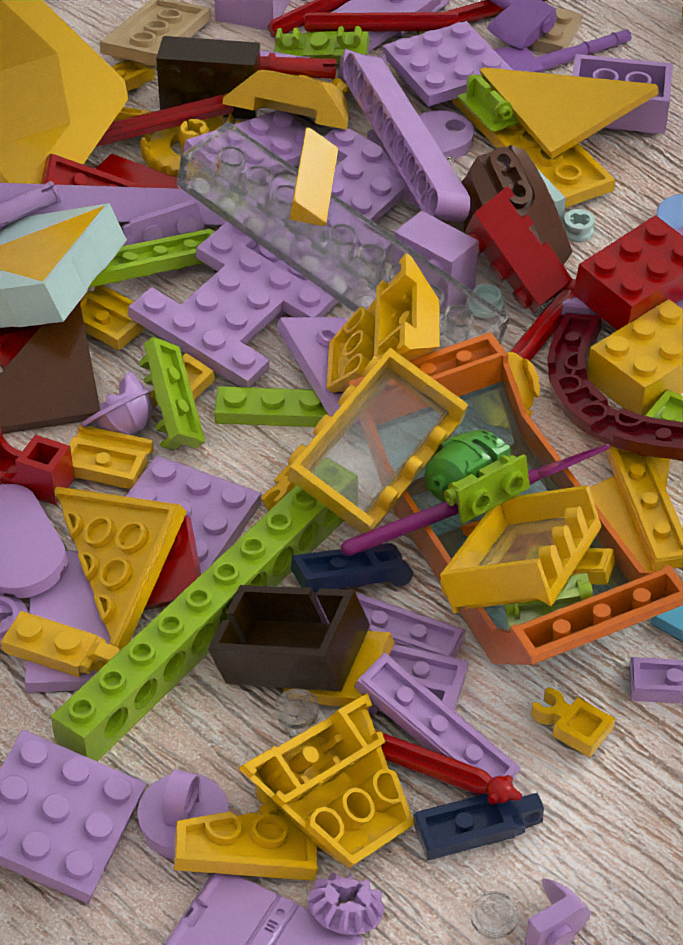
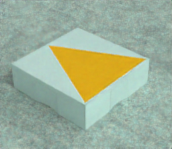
(52, 261)

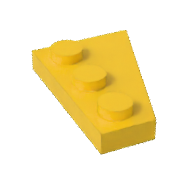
(245, 845)

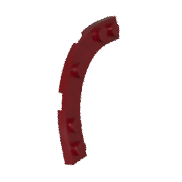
(590, 408)

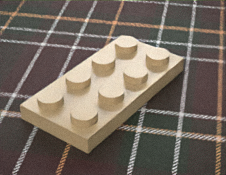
(142, 33)

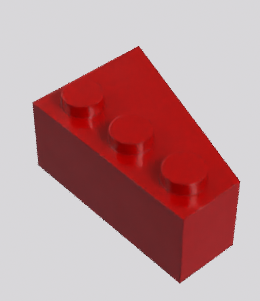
(517, 252)

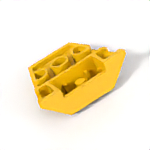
(292, 95)
(399, 318)
(336, 784)

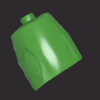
(461, 458)

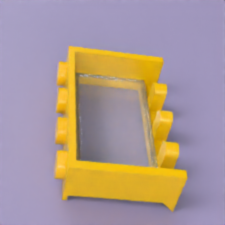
(376, 441)
(522, 550)

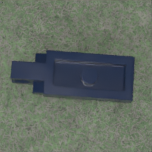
(474, 823)

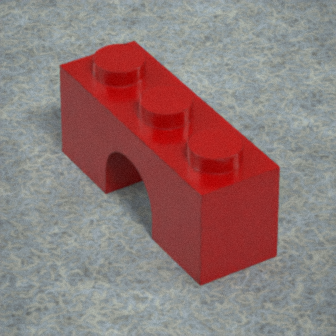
(37, 467)

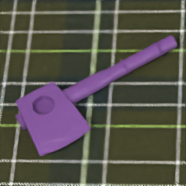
(522, 21)
(524, 60)

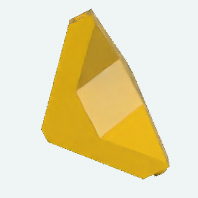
(52, 92)

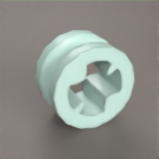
(579, 225)

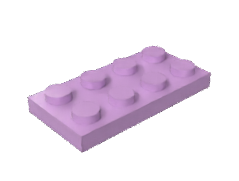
(275, 131)

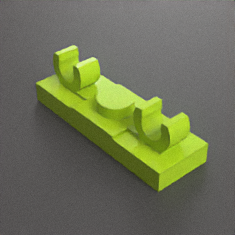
(322, 44)
(172, 395)

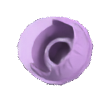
(124, 412)

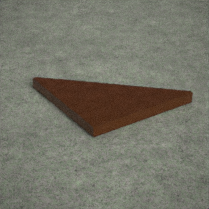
(50, 379)

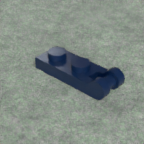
(335, 570)

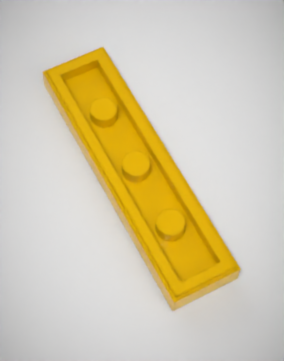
(649, 507)

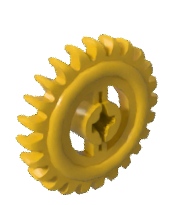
(157, 146)

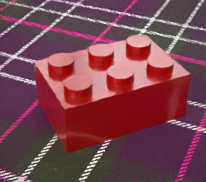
(633, 273)

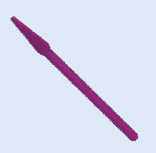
(444, 510)

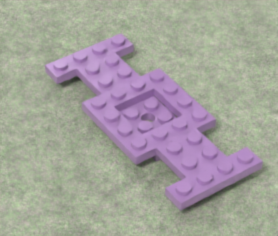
(257, 284)

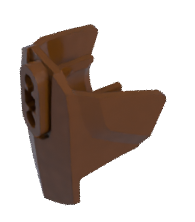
(530, 196)

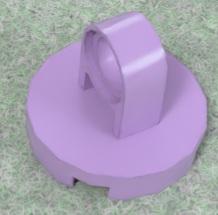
(174, 799)

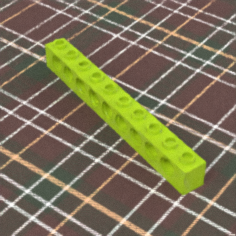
(183, 631)

